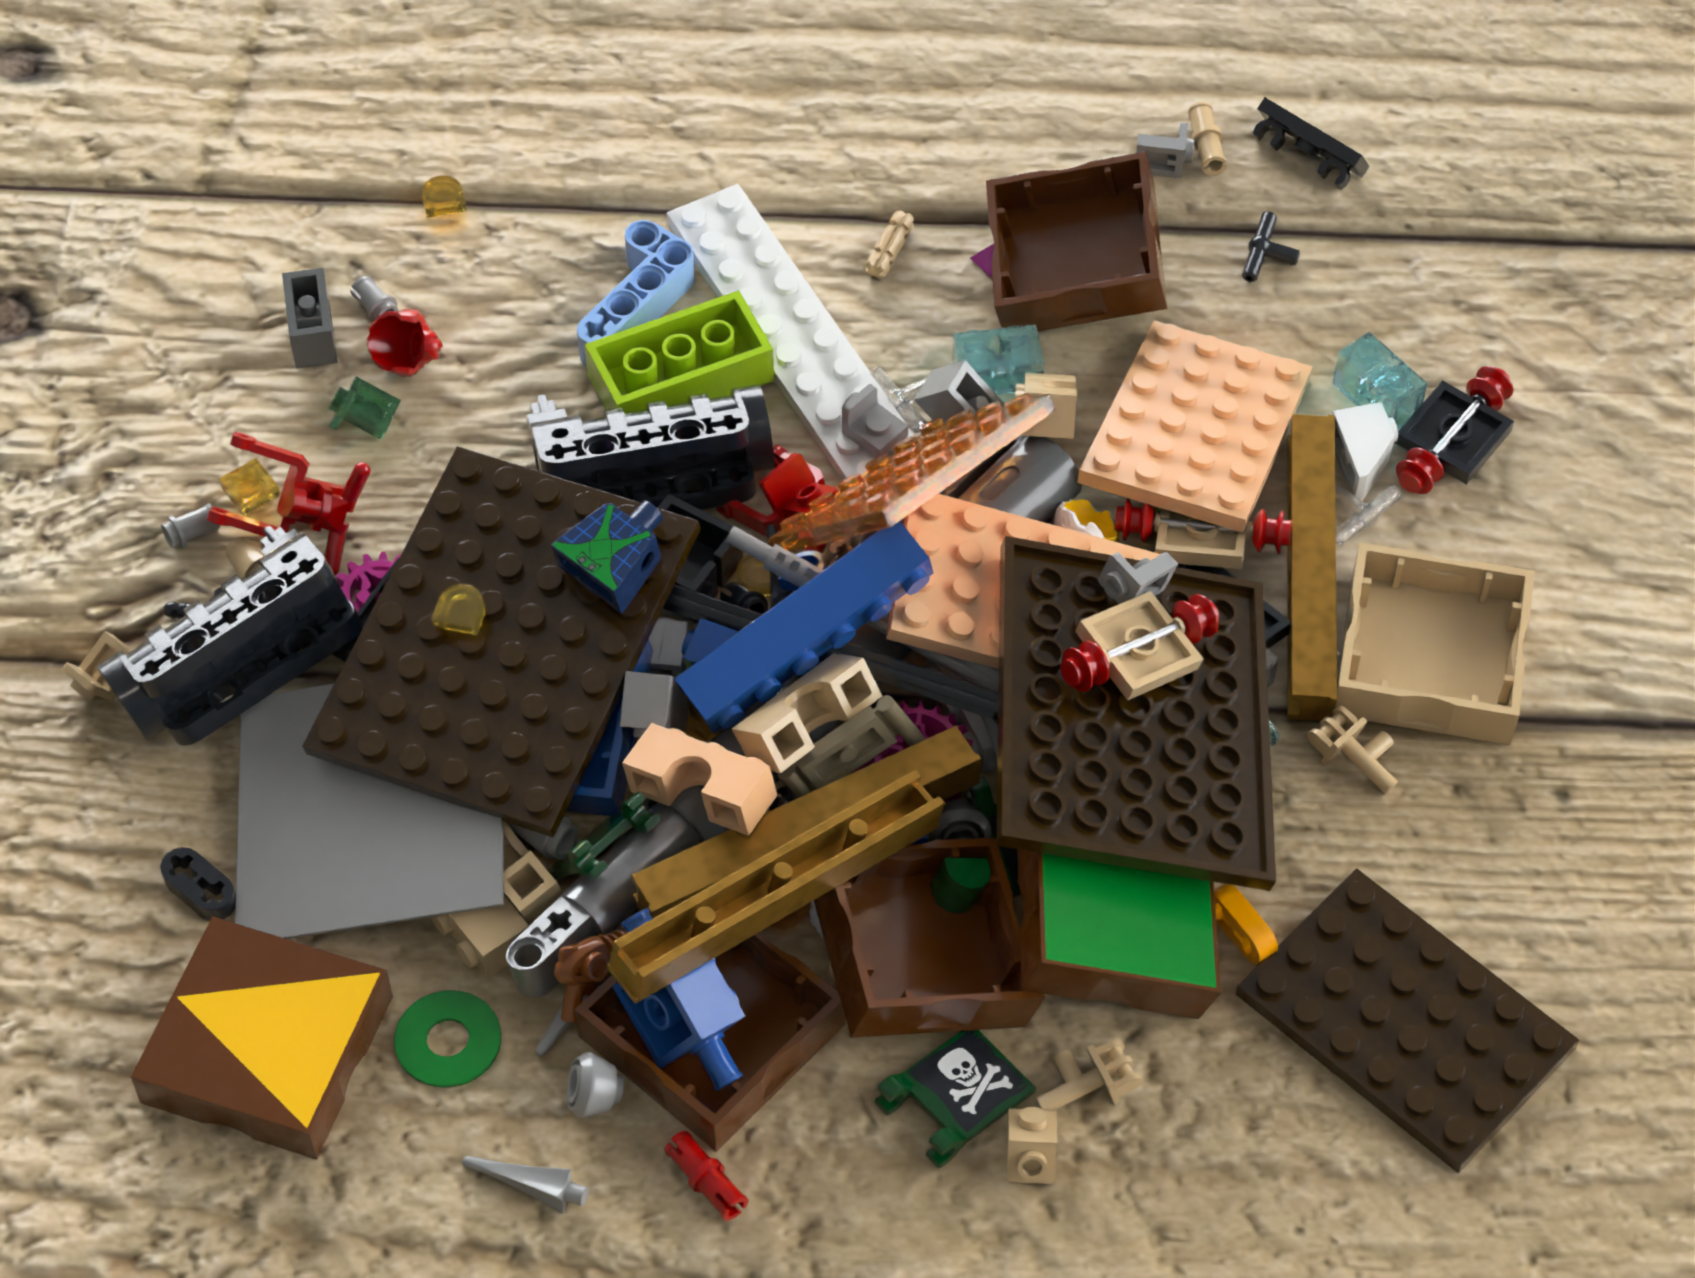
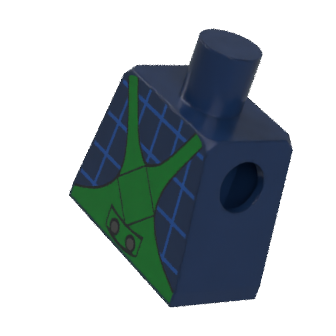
(611, 552)

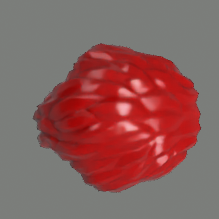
(402, 342)

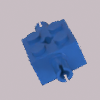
(687, 1017)

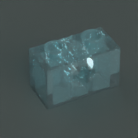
(1001, 355)
(1374, 374)

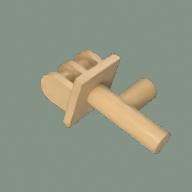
(1345, 742)
(1080, 1084)

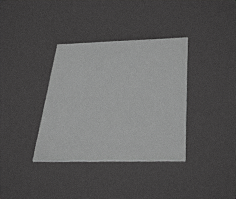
(342, 847)

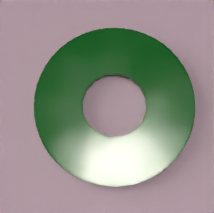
(454, 1070)

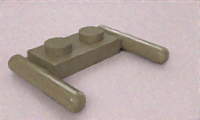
(851, 746)

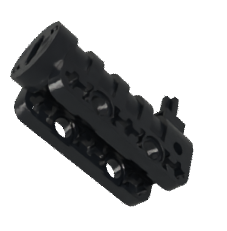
(660, 449)
(236, 643)

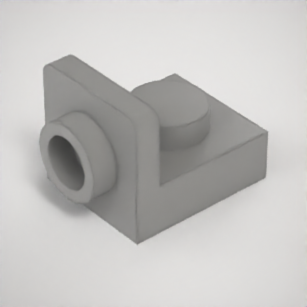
(1167, 153)
(870, 423)
(1127, 582)

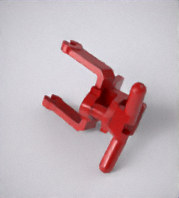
(787, 490)
(302, 499)

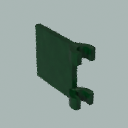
(582, 856)

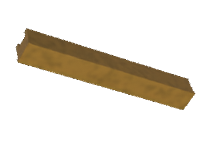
(1311, 569)
(945, 768)
(773, 887)

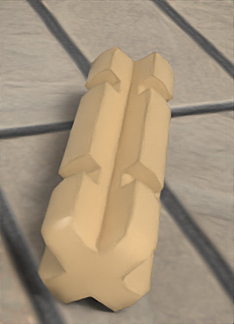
(889, 244)

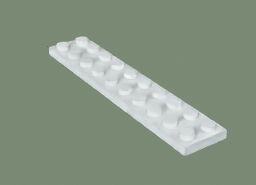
(810, 353)

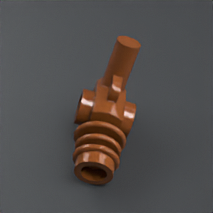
(581, 967)

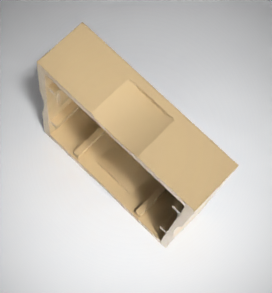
(1435, 643)

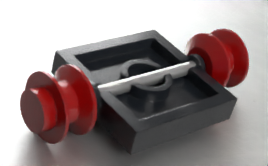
(1454, 431)

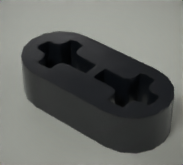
(204, 876)

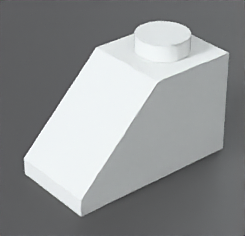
(1363, 444)

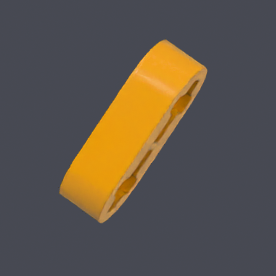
(1243, 924)

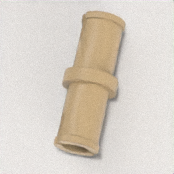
(1207, 138)

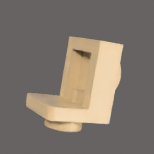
(87, 677)
(1032, 1145)

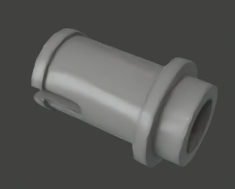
(372, 297)
(187, 527)

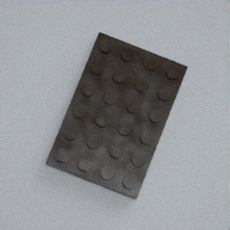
(1407, 1019)

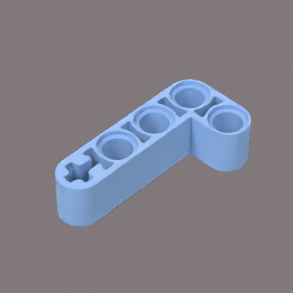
(659, 278)

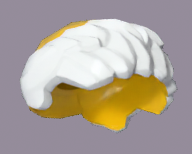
(1083, 518)

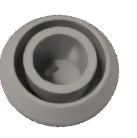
(593, 1086)

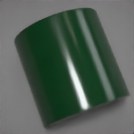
(960, 883)

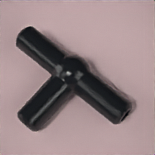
(1262, 247)

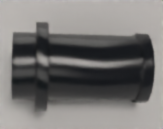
(744, 598)

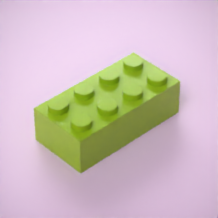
(681, 356)

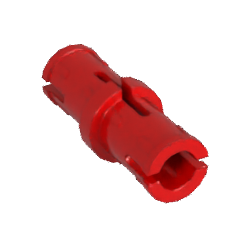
(706, 1175)

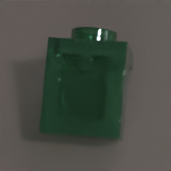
(364, 407)

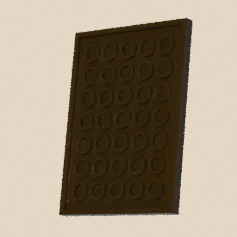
(521, 705)
(1141, 781)

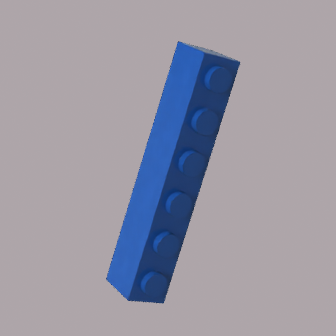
(805, 626)

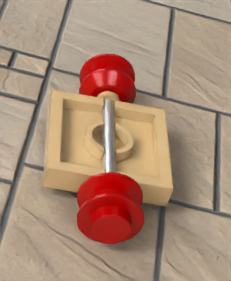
(1200, 542)
(1139, 644)

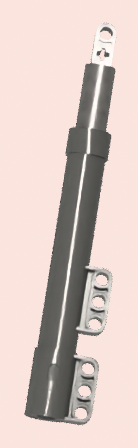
(1021, 478)

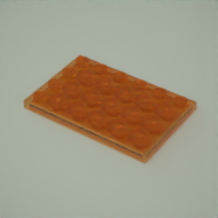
(911, 474)

